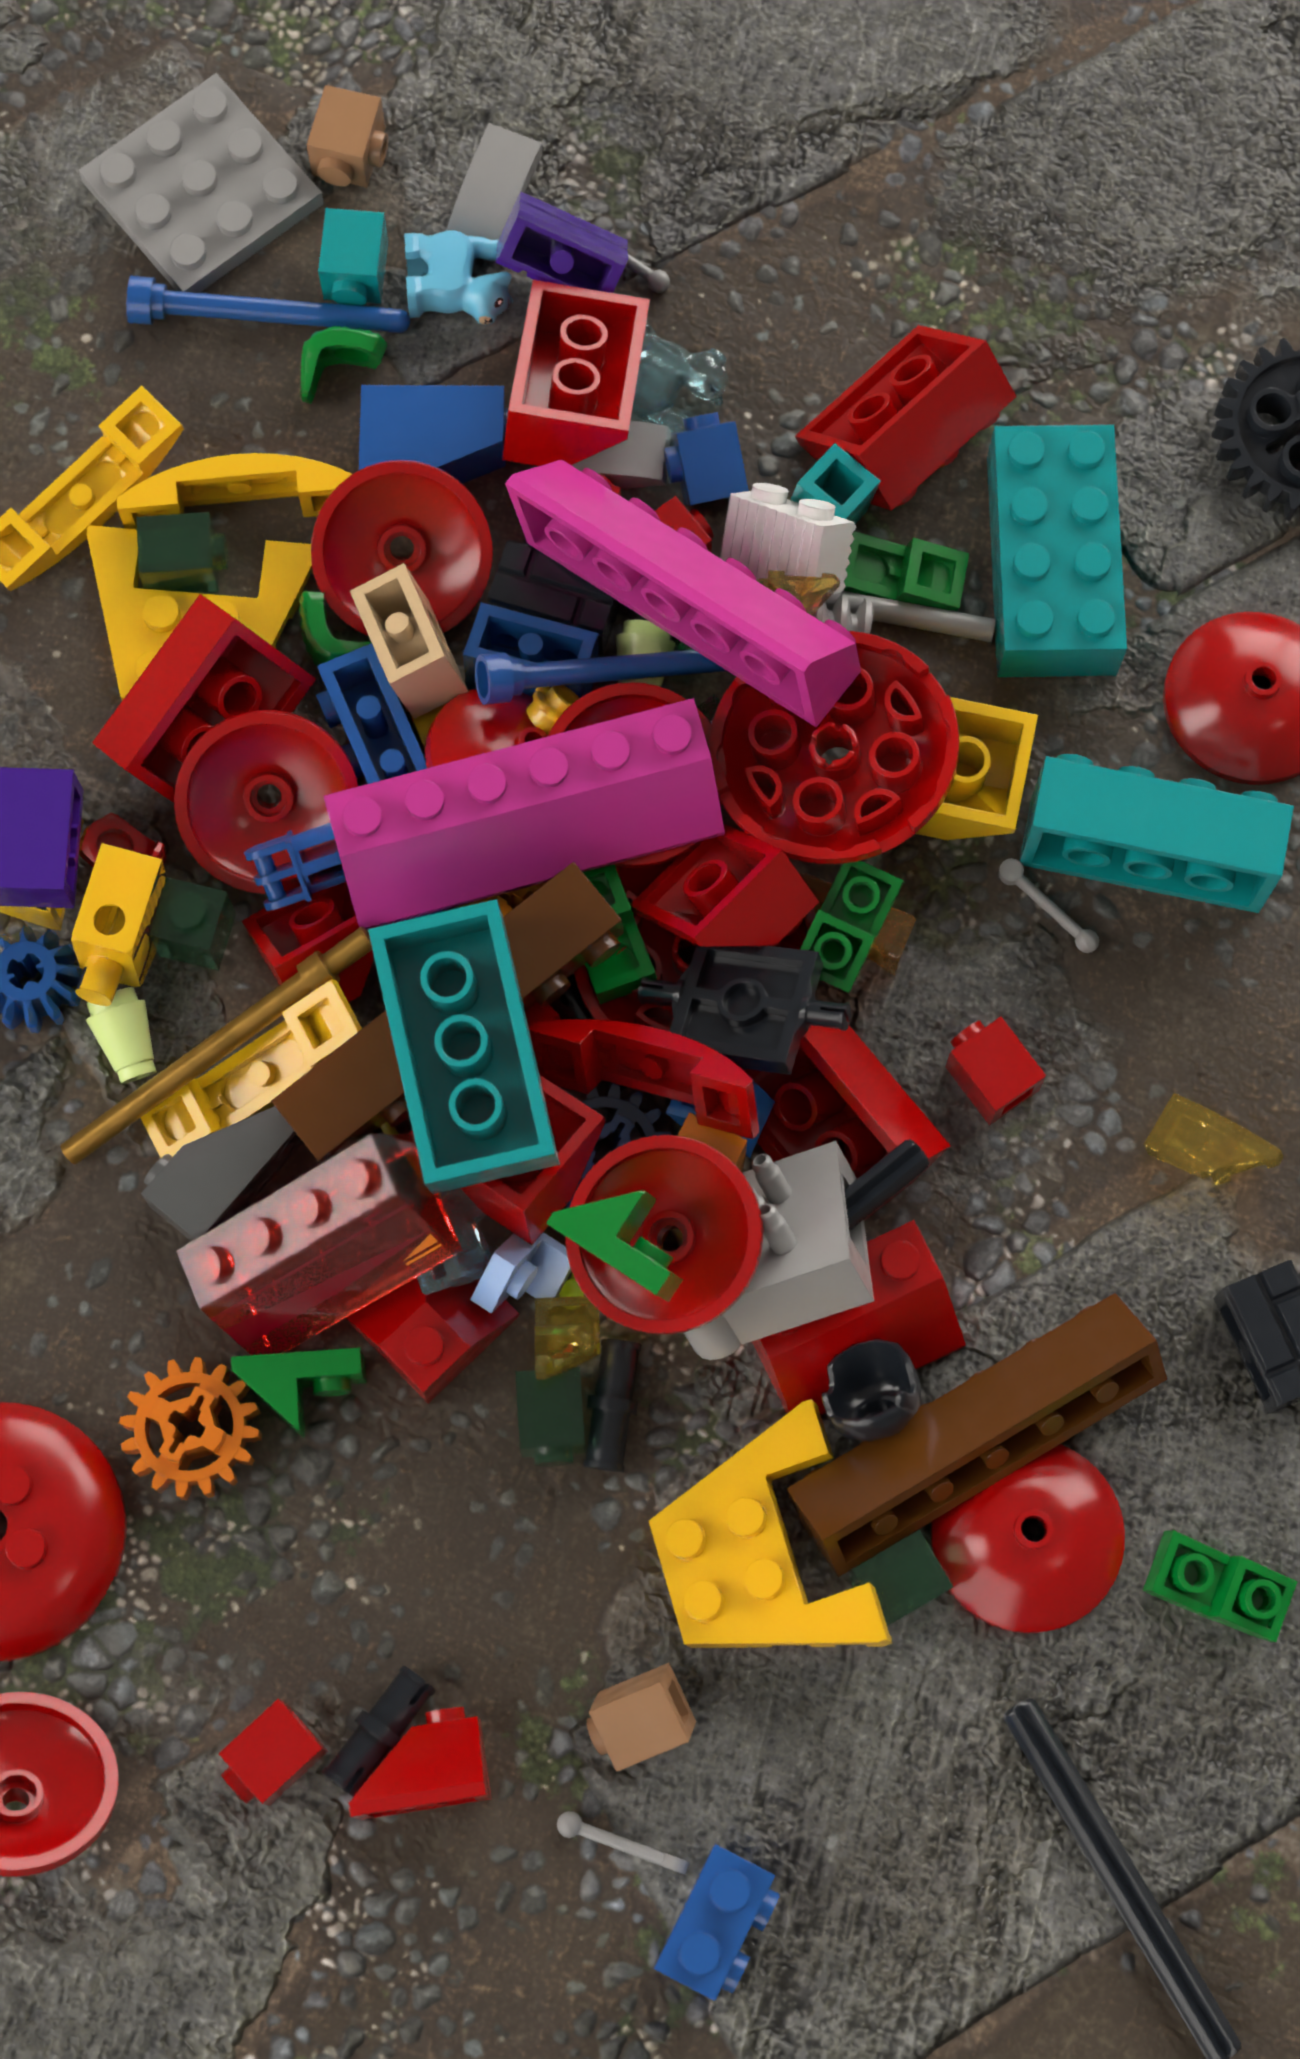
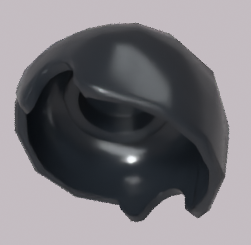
(871, 1390)

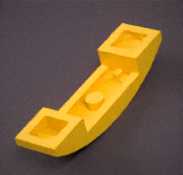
(231, 480)
(86, 492)
(256, 1073)

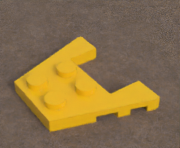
(143, 619)
(734, 1562)

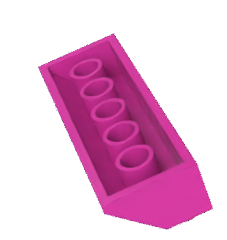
(685, 588)
(526, 814)

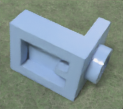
(523, 1268)

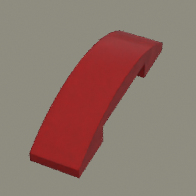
(648, 1059)

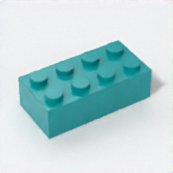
(1056, 551)
(1156, 833)
(463, 1047)

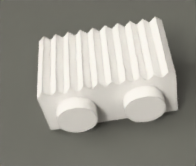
(784, 535)

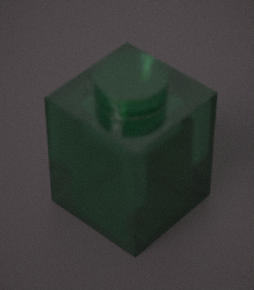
(180, 552)
(192, 923)
(550, 1417)
(904, 1577)

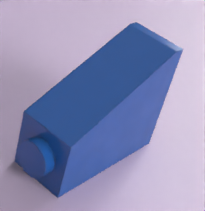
(437, 425)

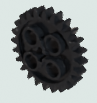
(1264, 388)

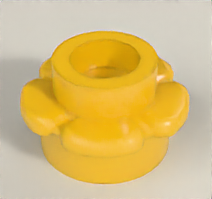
(549, 705)

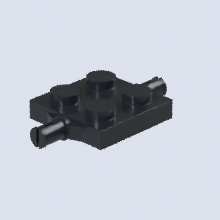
(748, 1003)

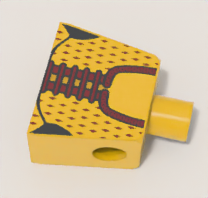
(116, 922)

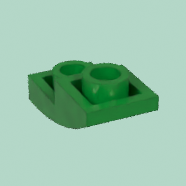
(851, 921)
(1220, 1586)

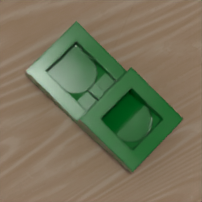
(910, 573)
(624, 971)

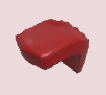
(117, 833)

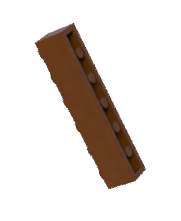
(361, 1080)
(978, 1433)

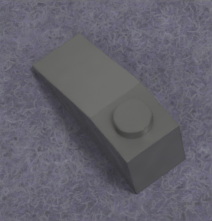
(219, 1172)

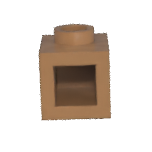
(347, 137)
(640, 1718)

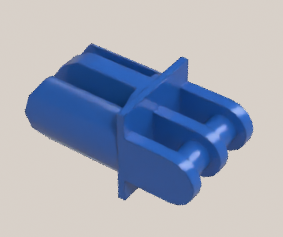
(302, 863)

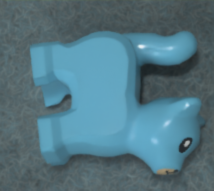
(443, 280)

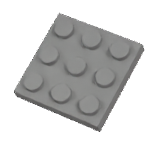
(201, 186)

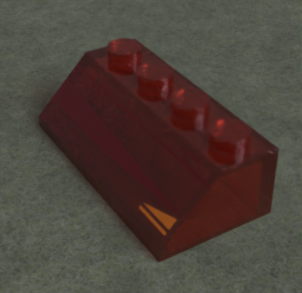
(321, 1246)

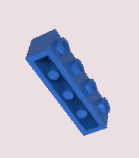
(371, 716)

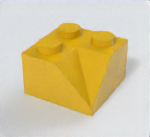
(988, 774)

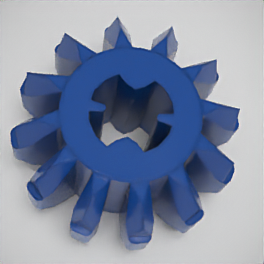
(40, 998)

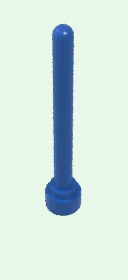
(153, 301)
(503, 677)

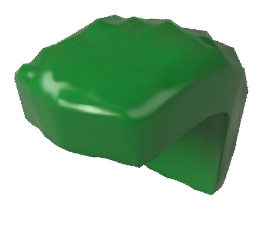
(334, 347)
(315, 633)

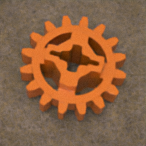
(206, 1403)

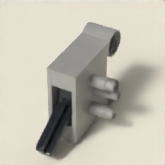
(812, 1242)

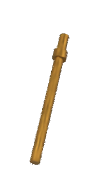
(311, 975)

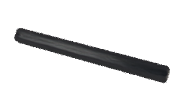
(1122, 1881)

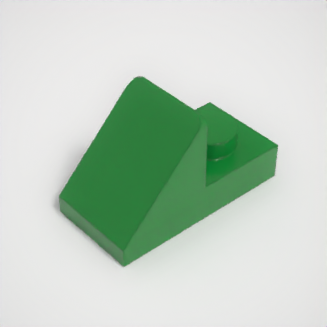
(606, 1231)
(282, 1376)

